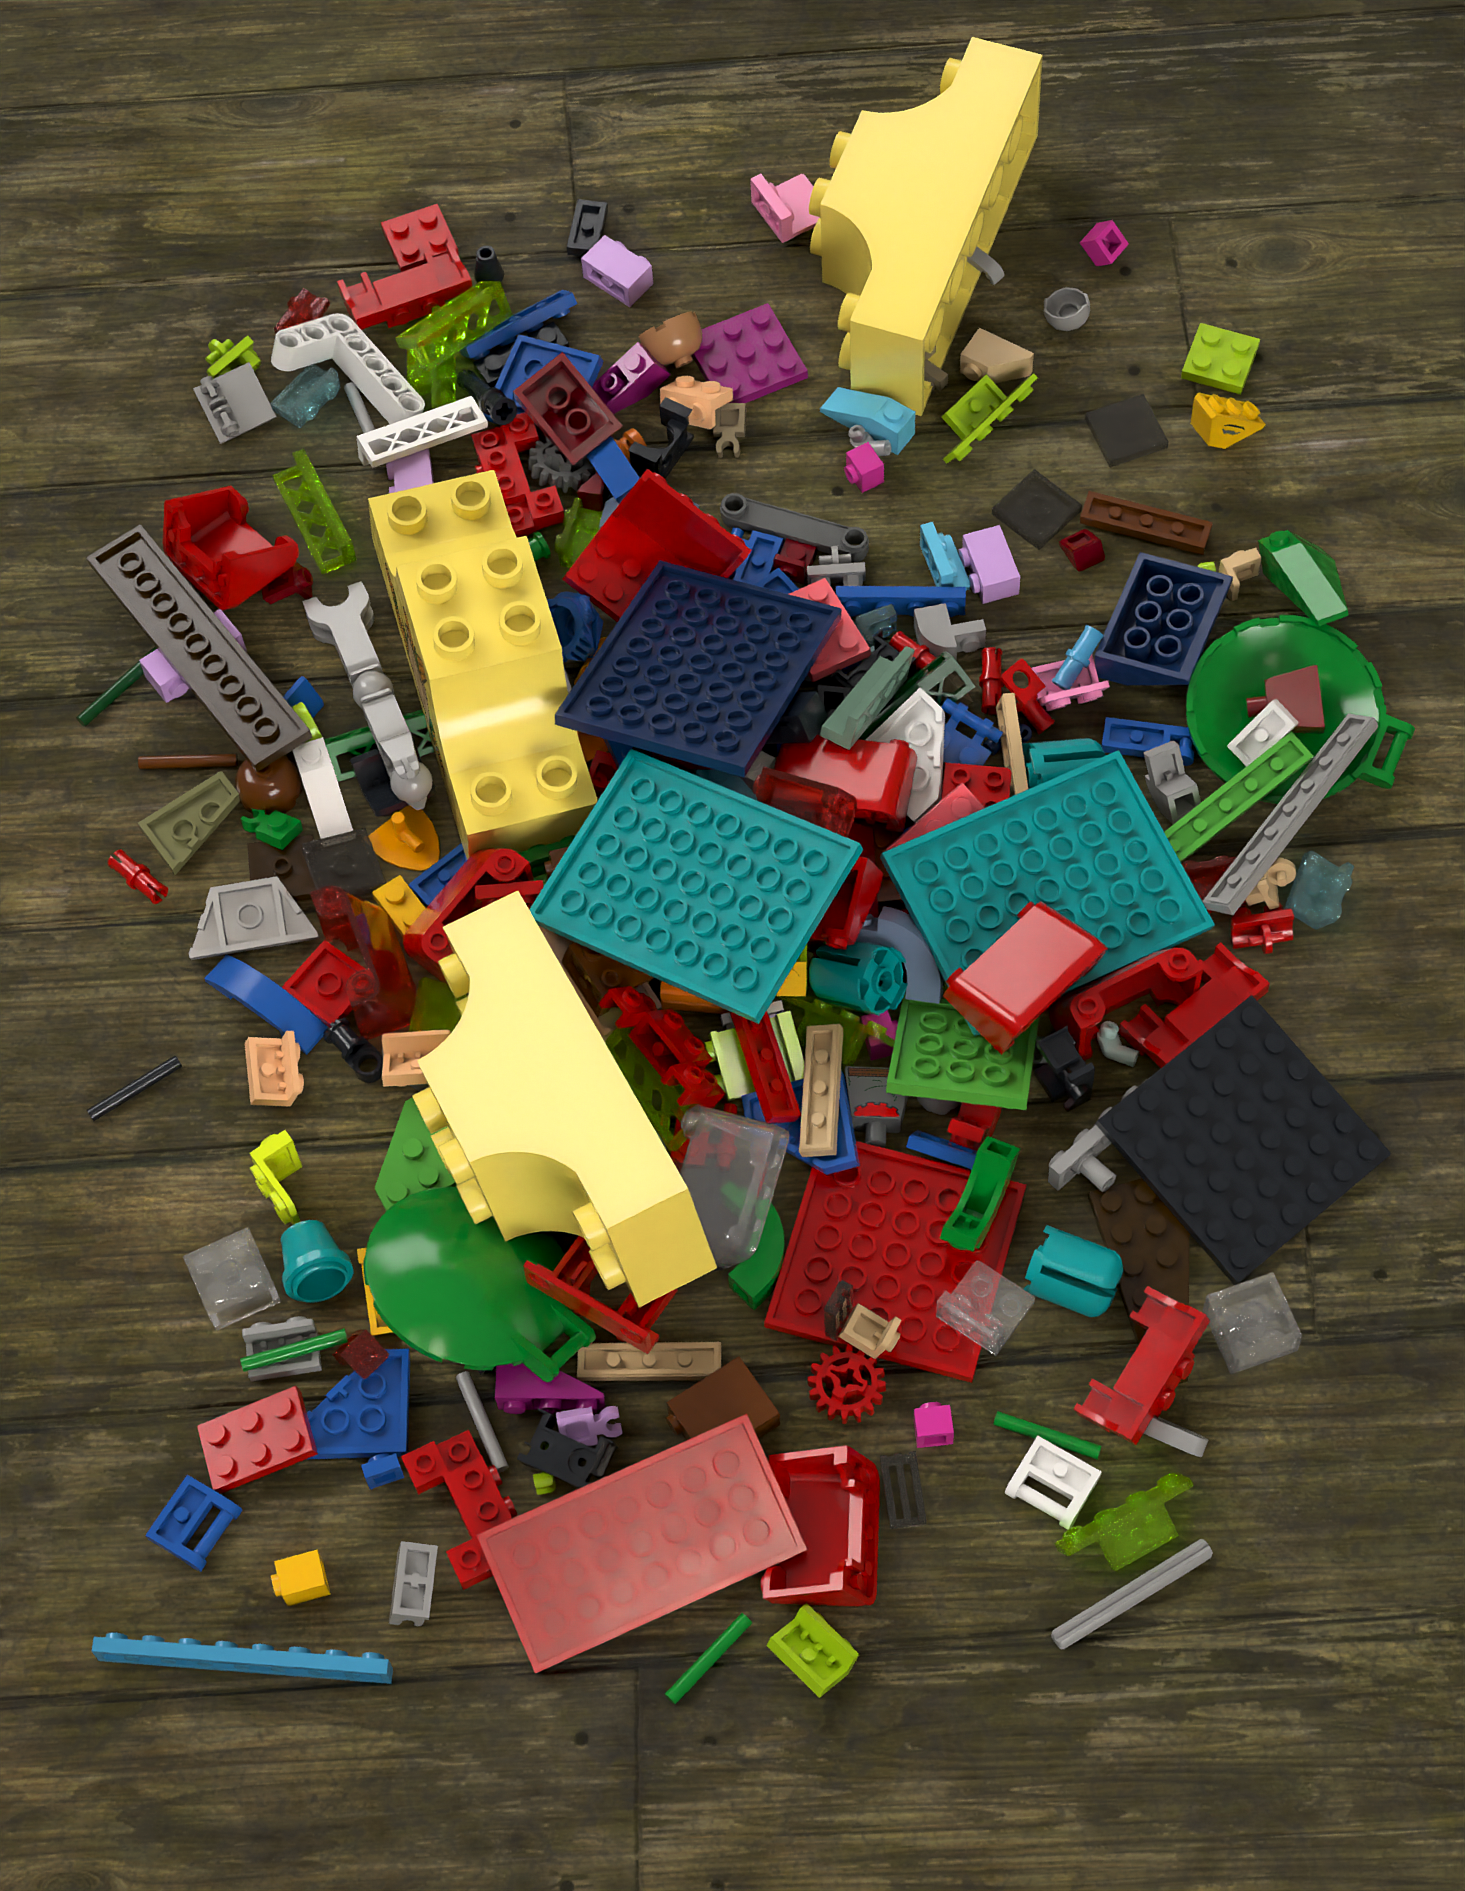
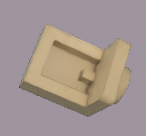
(1241, 566)
(870, 1332)

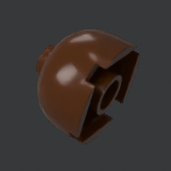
(270, 788)

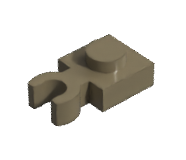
(730, 424)

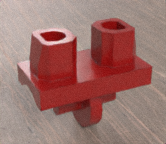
(1261, 928)

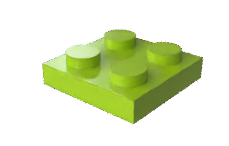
(1220, 358)

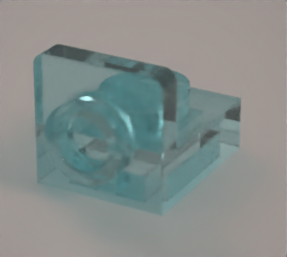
(873, 621)

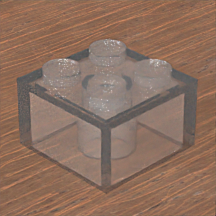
(231, 1278)
(1252, 1323)

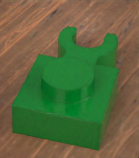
(274, 829)

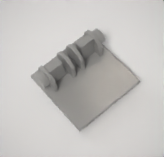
(234, 402)

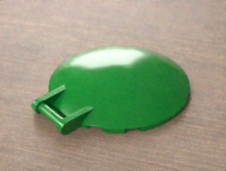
(1269, 647)
(464, 1289)

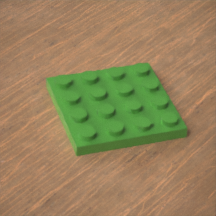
(944, 1061)

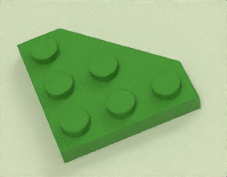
(411, 1160)

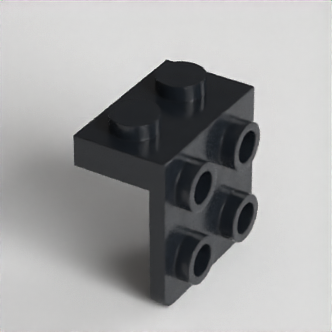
(375, 783)

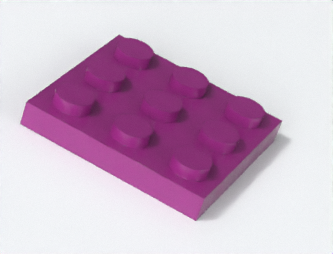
(749, 355)

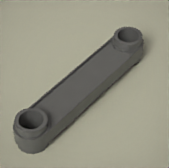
(793, 526)

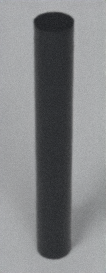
(134, 1088)

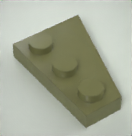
(189, 820)

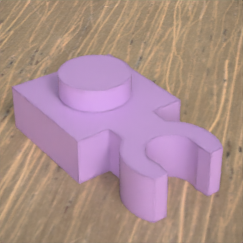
(584, 1426)

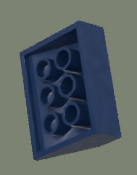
(1160, 623)

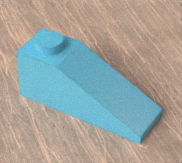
(877, 414)

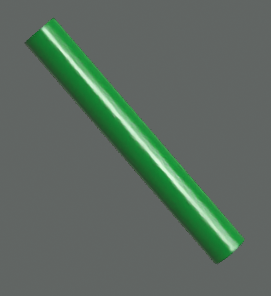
(294, 1350)
(1055, 1437)
(708, 1658)

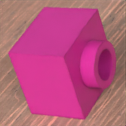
(1104, 243)
(864, 467)
(877, 1049)
(933, 1425)

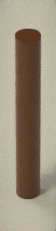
(188, 761)

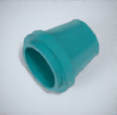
(313, 1263)

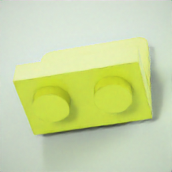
(273, 1162)

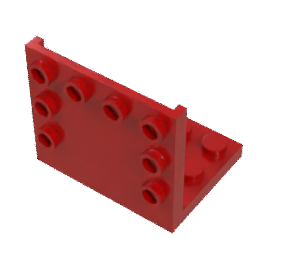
(648, 528)

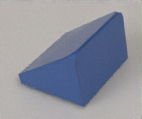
(304, 692)

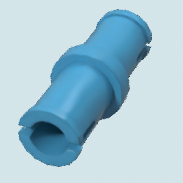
(1077, 658)

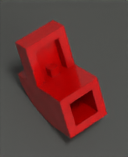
(973, 1125)

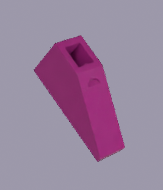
(630, 379)
(522, 1390)

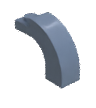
(899, 931)

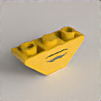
(1224, 420)

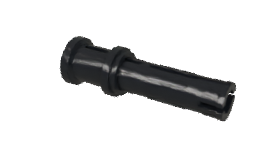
(491, 399)

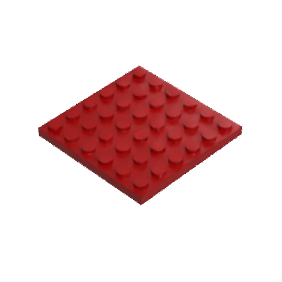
(882, 1235)

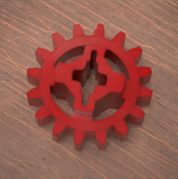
(836, 1375)

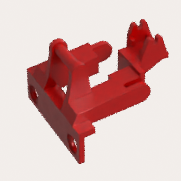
(571, 1286)

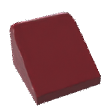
(593, 493)
(1083, 549)

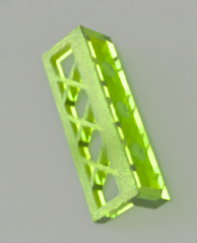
(448, 317)
(323, 506)
(651, 1076)

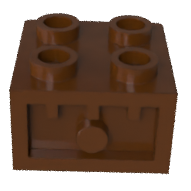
(598, 973)

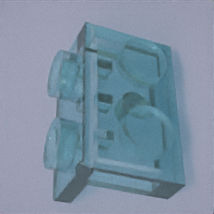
(306, 395)
(1319, 890)

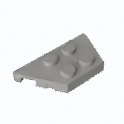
(249, 918)

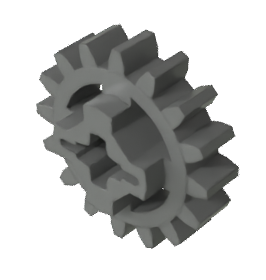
(553, 468)

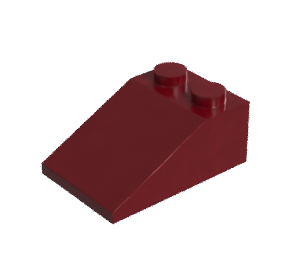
(566, 409)

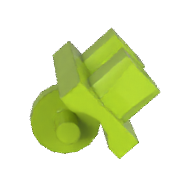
(227, 361)

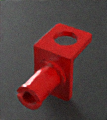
(1028, 696)

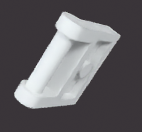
(1059, 1472)

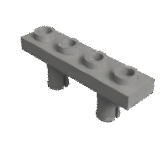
(1081, 1158)

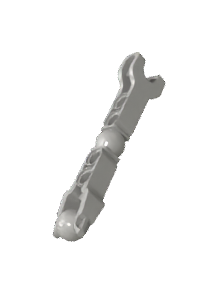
(373, 691)

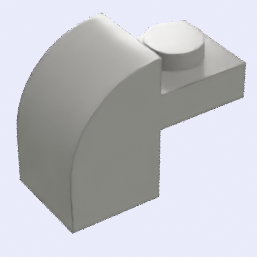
(936, 632)
(1167, 782)

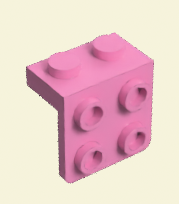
(1085, 688)

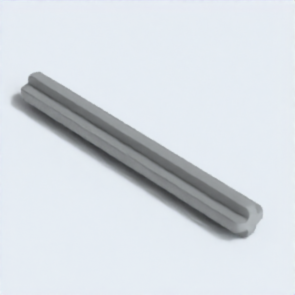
(1131, 1594)

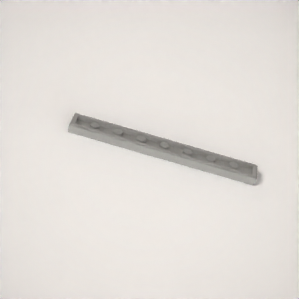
(1290, 814)

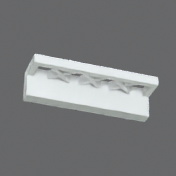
(420, 432)

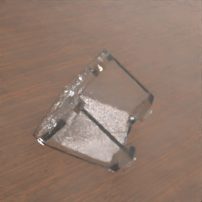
(731, 1178)

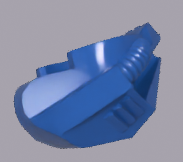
(576, 625)

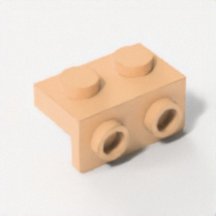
(699, 396)
(402, 1053)
(273, 1070)

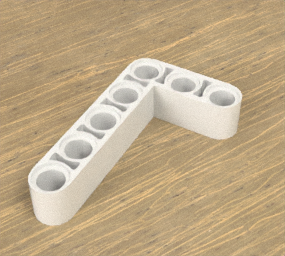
(358, 357)

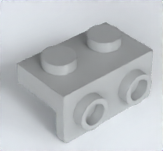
(267, 1336)

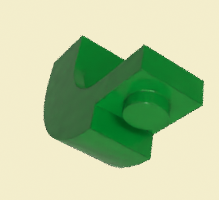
(982, 1195)
(757, 1277)

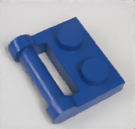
(183, 1517)

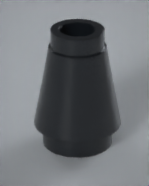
(487, 265)

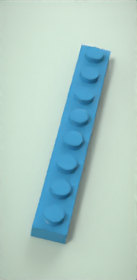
(227, 1657)

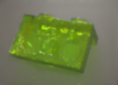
(579, 530)
(434, 1007)

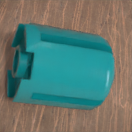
(1055, 758)
(858, 977)
(1074, 1273)

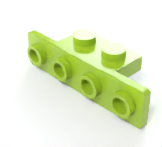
(978, 409)

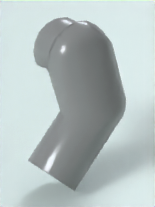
(859, 436)

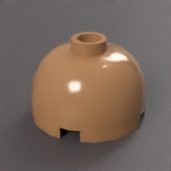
(674, 339)

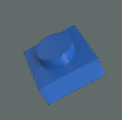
(382, 1470)

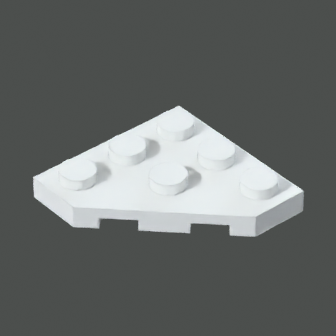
(922, 725)

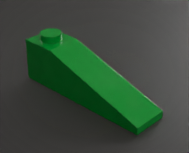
(1304, 575)

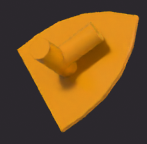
(407, 840)

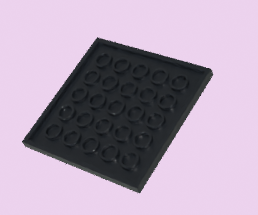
(1243, 1139)

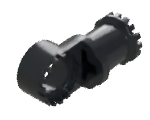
(354, 1049)

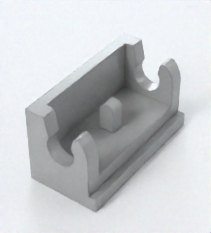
(413, 1583)

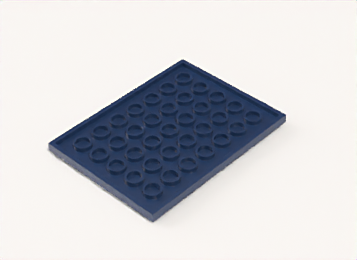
(699, 668)

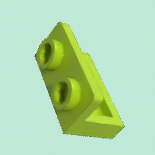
(813, 1650)

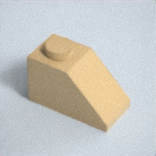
(994, 357)

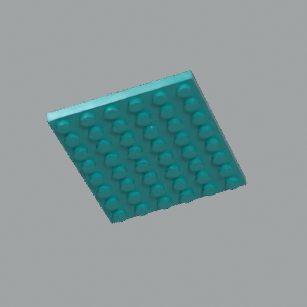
(1071, 842)
(695, 884)

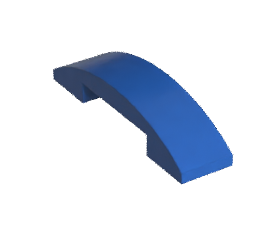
(267, 1000)

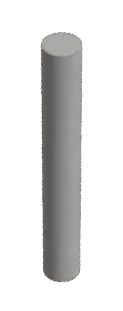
(359, 407)
(481, 1421)

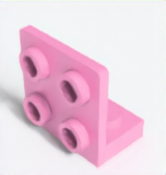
(784, 205)

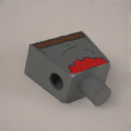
(870, 1105)

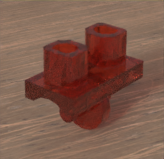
(302, 309)

